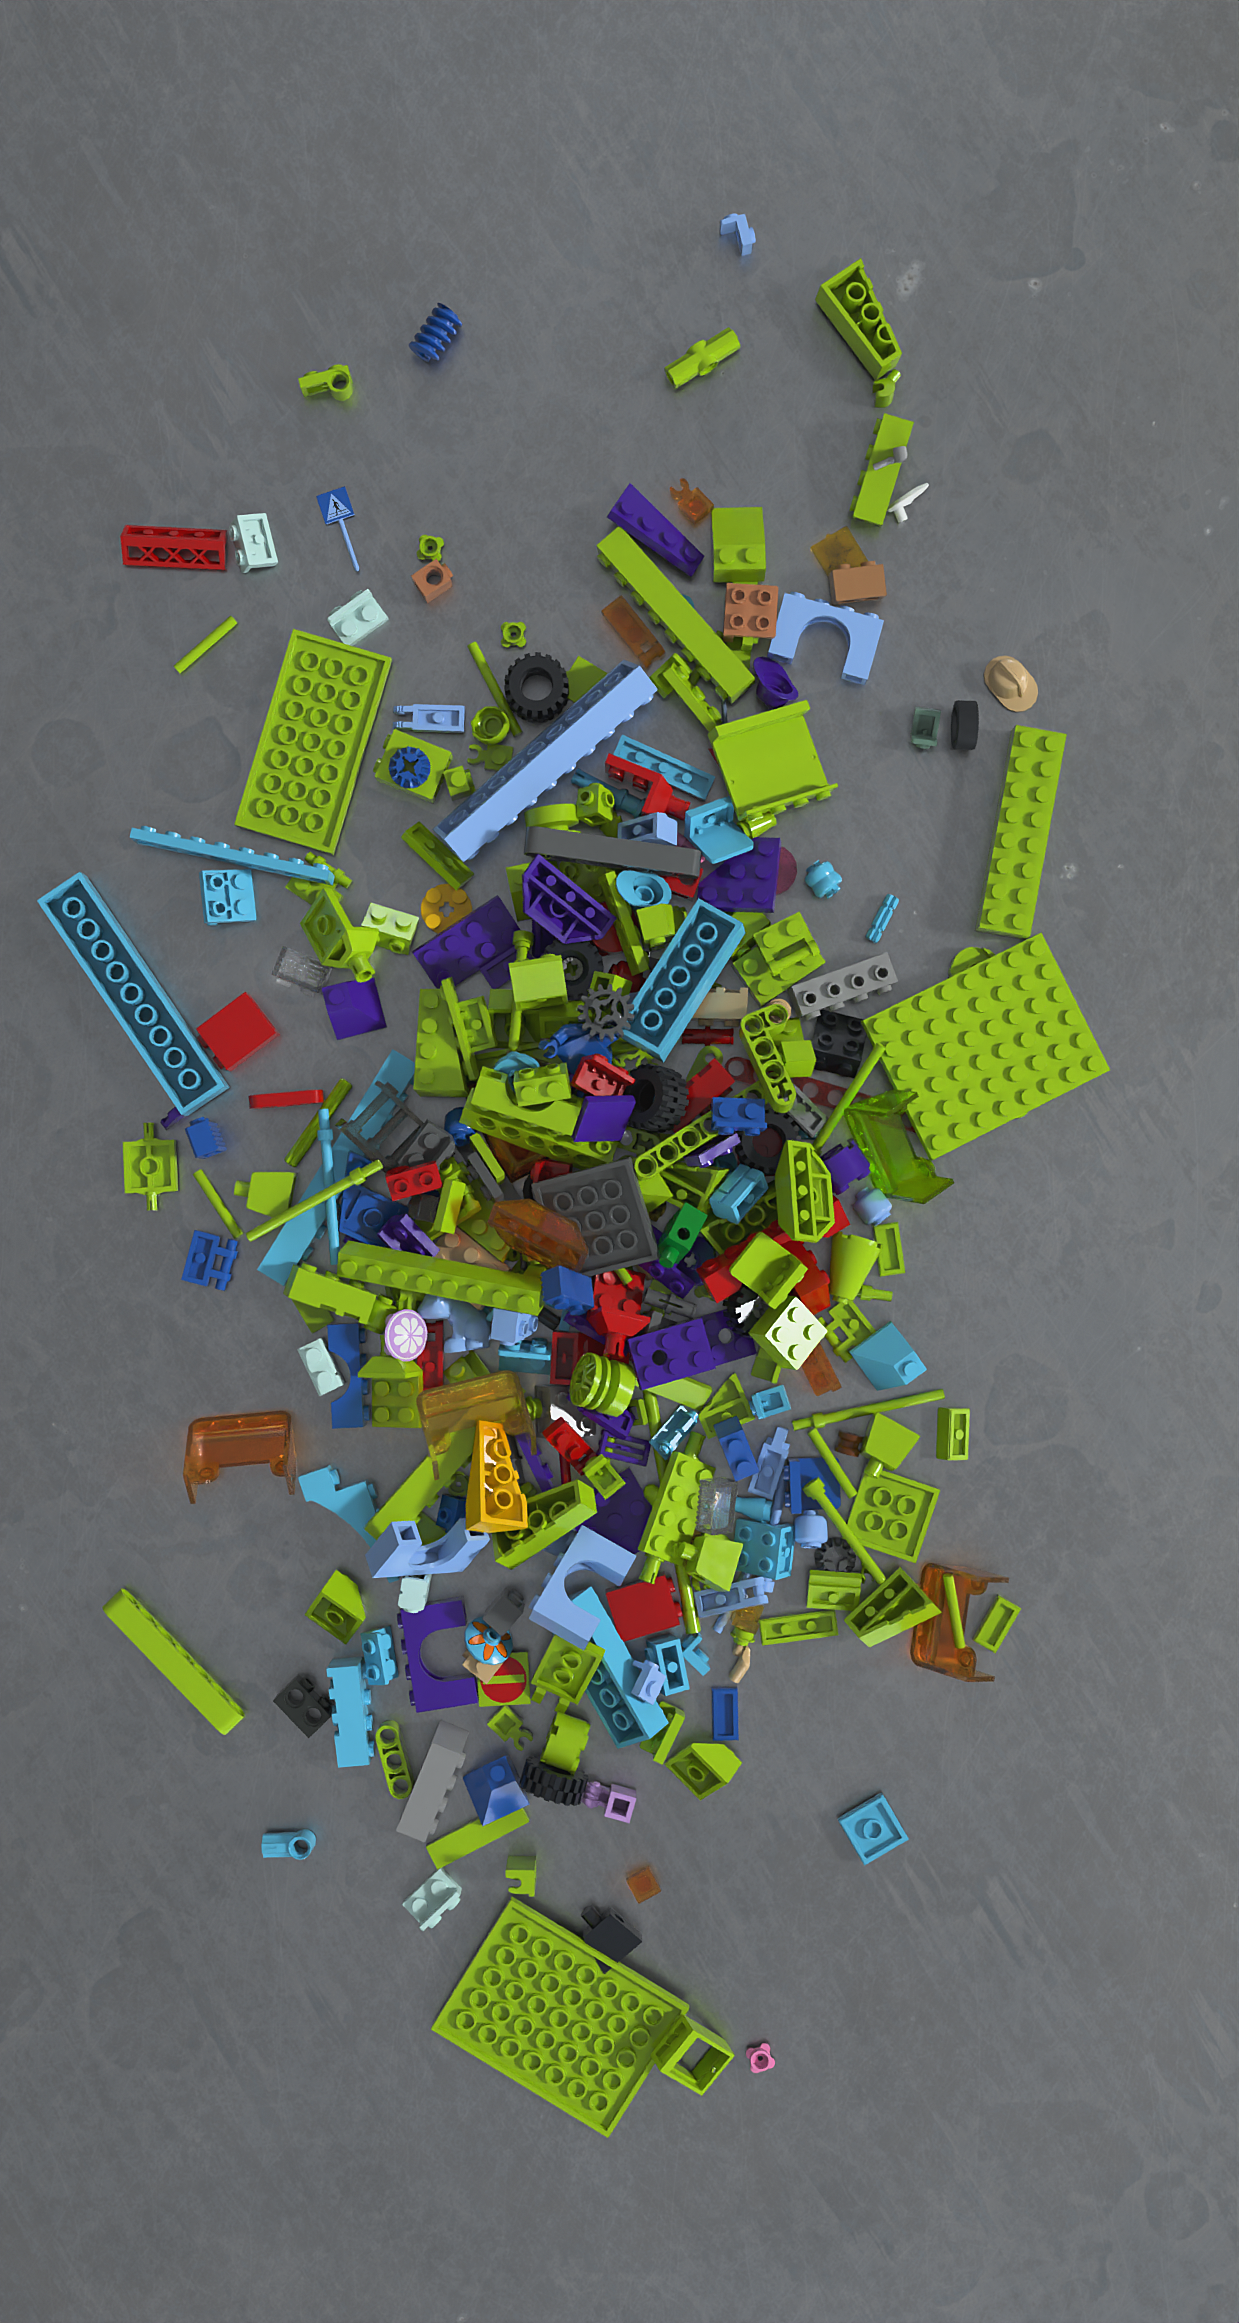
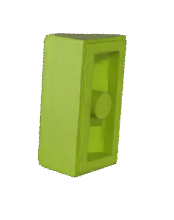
(952, 1433)

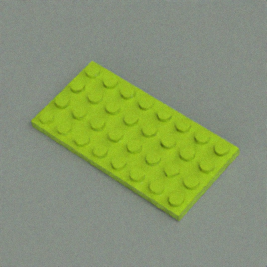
(313, 741)

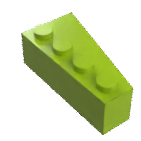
(548, 1519)

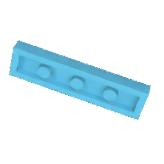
(677, 773)

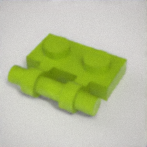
(310, 890)
(852, 1323)

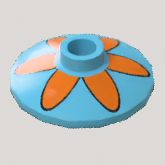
(485, 1648)

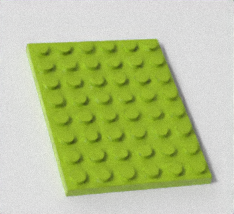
(986, 1046)
(555, 2020)

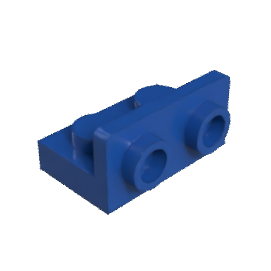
(738, 1115)

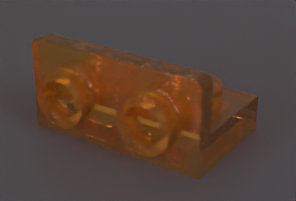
(820, 1372)

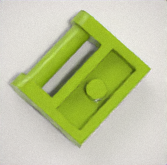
(782, 936)

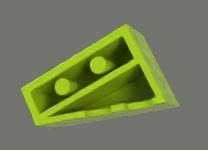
(659, 924)
(891, 1609)

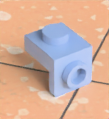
(744, 234)
(649, 1681)

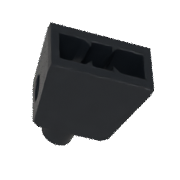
(609, 1935)

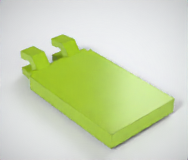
(565, 1671)

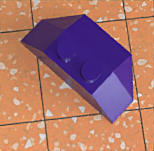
(562, 905)

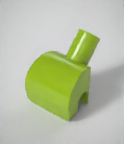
(885, 389)

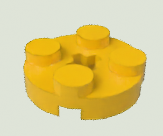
(436, 898)

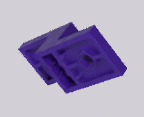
(688, 1349)

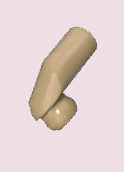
(742, 1664)

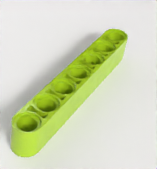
(696, 1130)
(173, 1661)

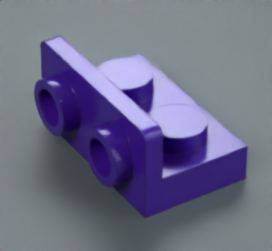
(404, 1235)

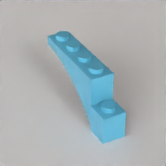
(352, 1503)

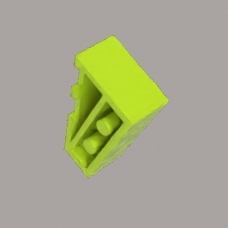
(693, 1184)
(330, 1292)

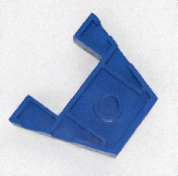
(366, 1211)

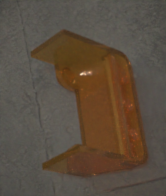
(239, 1442)
(933, 1639)

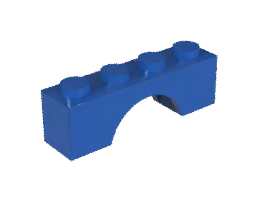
(350, 1409)

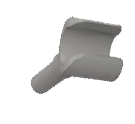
(900, 455)

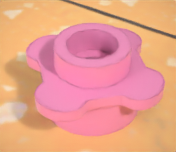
(760, 2065)

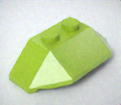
(803, 1193)

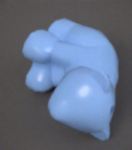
(469, 1324)

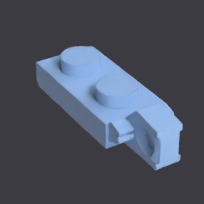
(770, 1464)

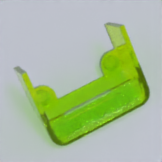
(885, 1143)

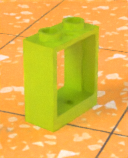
(678, 2042)

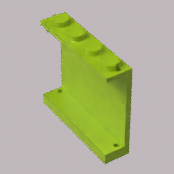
(769, 762)

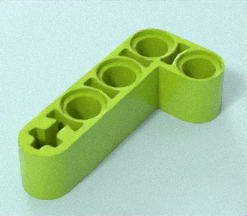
(772, 1060)

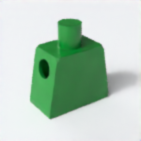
(676, 1241)

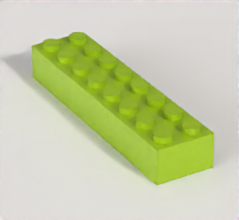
(1020, 832)

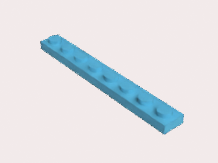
(221, 852)

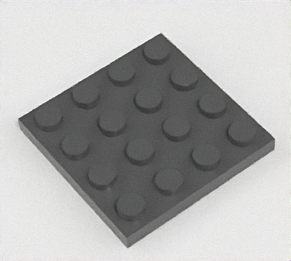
(607, 1211)

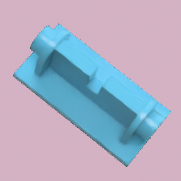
(674, 1431)

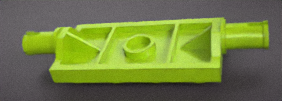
(674, 1508)

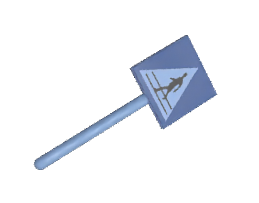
(336, 507)

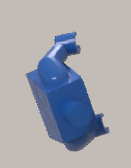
(572, 1044)

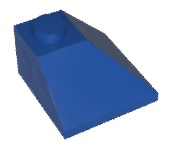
(495, 1790)

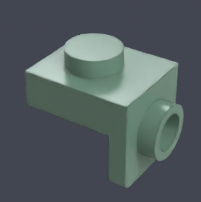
(925, 727)

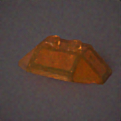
(539, 1233)

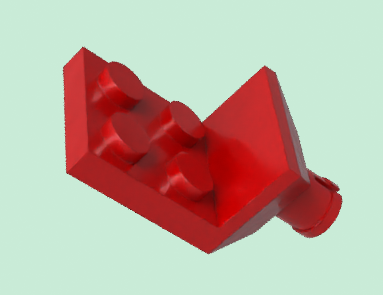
(661, 793)
(617, 1310)

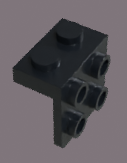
(838, 1043)

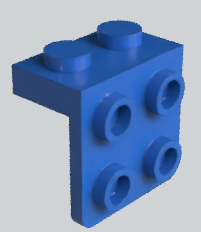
(800, 1472)

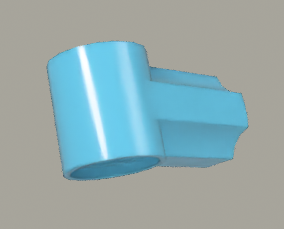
(286, 1844)

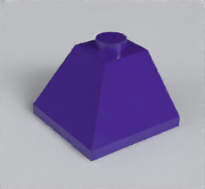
(354, 1008)

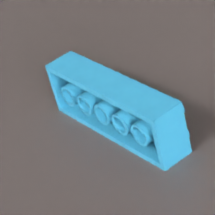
(682, 979)
(610, 1689)

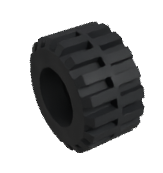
(530, 667)
(668, 1101)
(748, 1154)

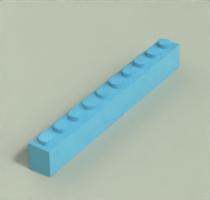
(299, 1233)

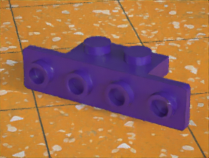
(669, 1277)

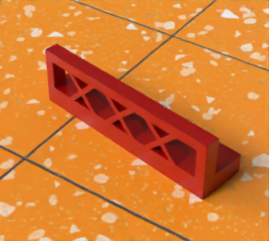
(174, 537)

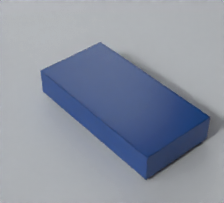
(724, 1713)

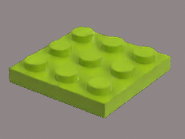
(892, 1514)

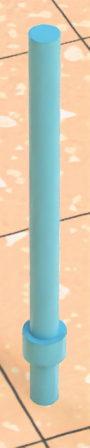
(325, 1135)

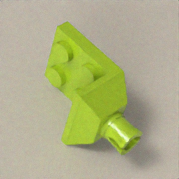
(335, 938)
(393, 1390)

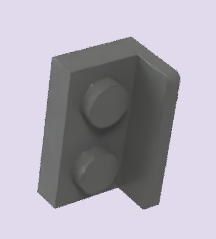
(428, 1145)

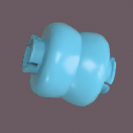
(823, 879)

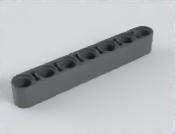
(612, 852)

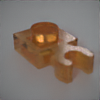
(693, 503)

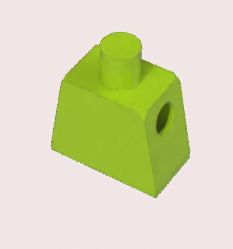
(268, 1192)
(885, 1444)
(711, 1561)

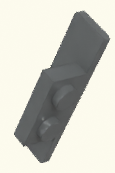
(478, 1171)

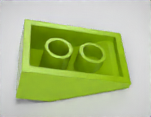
(738, 544)

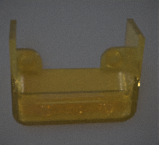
(468, 1401)

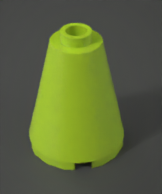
(850, 1264)

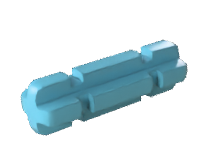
(882, 918)

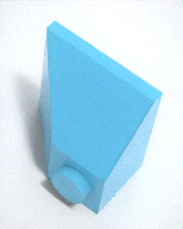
(887, 1358)

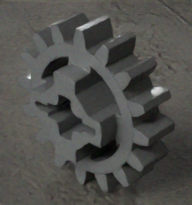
(616, 1020)

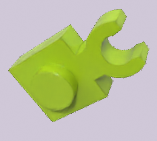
(494, 757)
(507, 1724)

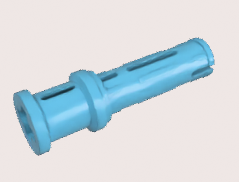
(622, 798)

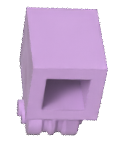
(616, 1800)

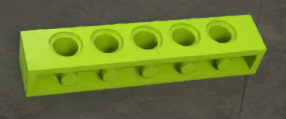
(537, 1139)

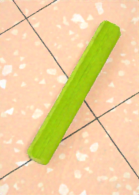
(310, 1133)

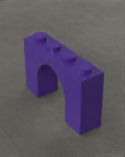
(431, 1690)

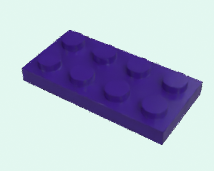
(468, 943)

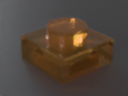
(643, 1884)

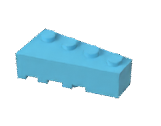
(351, 1711)

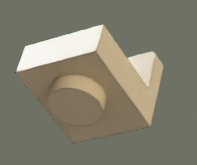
(482, 1671)

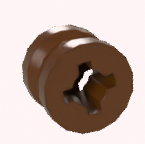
(848, 1443)

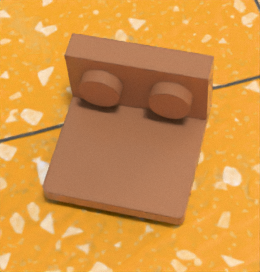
(750, 611)

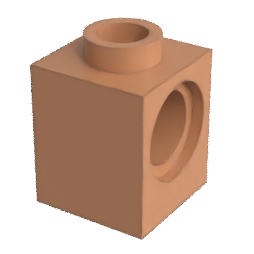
(428, 590)

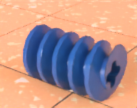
(434, 333)

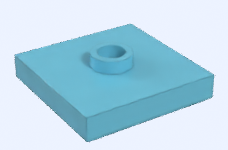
(873, 1828)

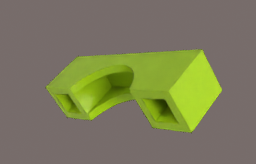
(495, 1094)

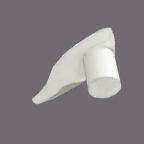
(905, 500)

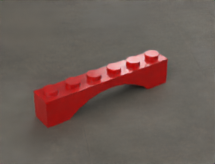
(715, 1272)

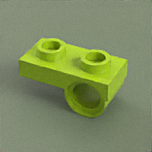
(316, 382)

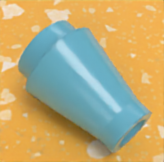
(754, 1507)

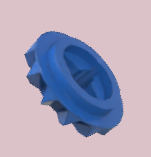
(407, 779)

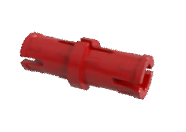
(708, 1036)

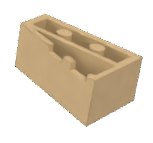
(722, 1006)

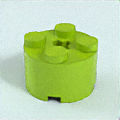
(565, 1742)

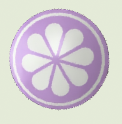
(405, 1335)

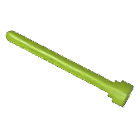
(523, 941)
(816, 1491)

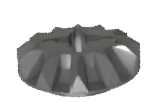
(842, 1548)

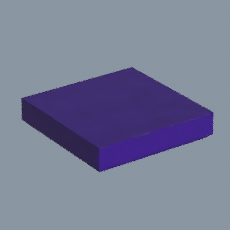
(603, 1118)

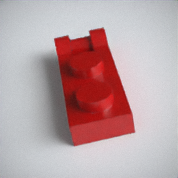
(432, 1357)
(569, 1443)

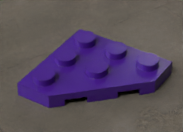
(745, 880)

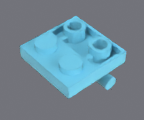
(227, 896)

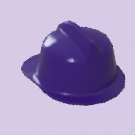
(774, 684)

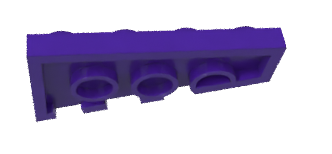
(650, 527)

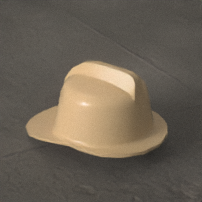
(1011, 683)

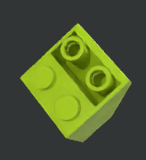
(538, 982)

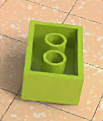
(762, 984)

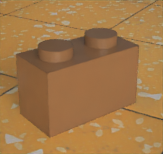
(857, 583)

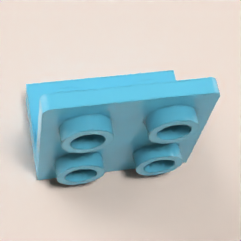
(526, 1356)
(765, 1548)

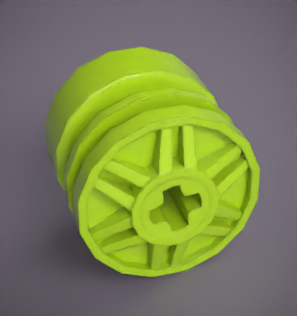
(553, 816)
(602, 1384)

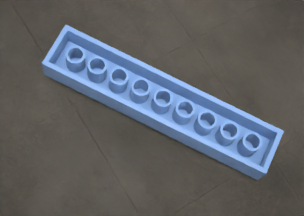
(545, 760)

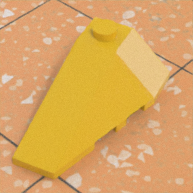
(493, 1490)

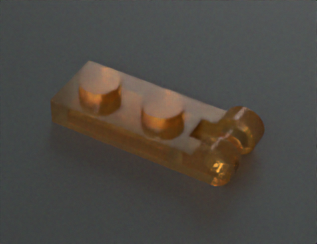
(632, 630)

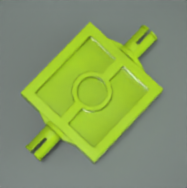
(150, 1166)

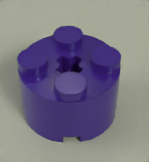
(845, 1165)

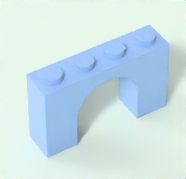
(860, 631)
(401, 1554)
(554, 1608)

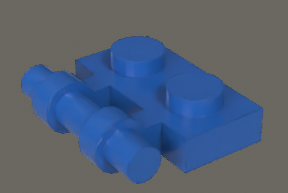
(202, 1257)

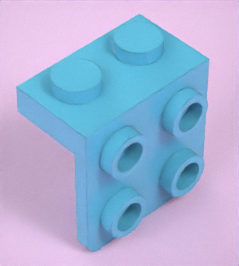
(714, 832)

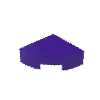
(172, 1118)

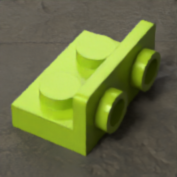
(662, 1741)

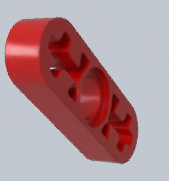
(286, 1099)

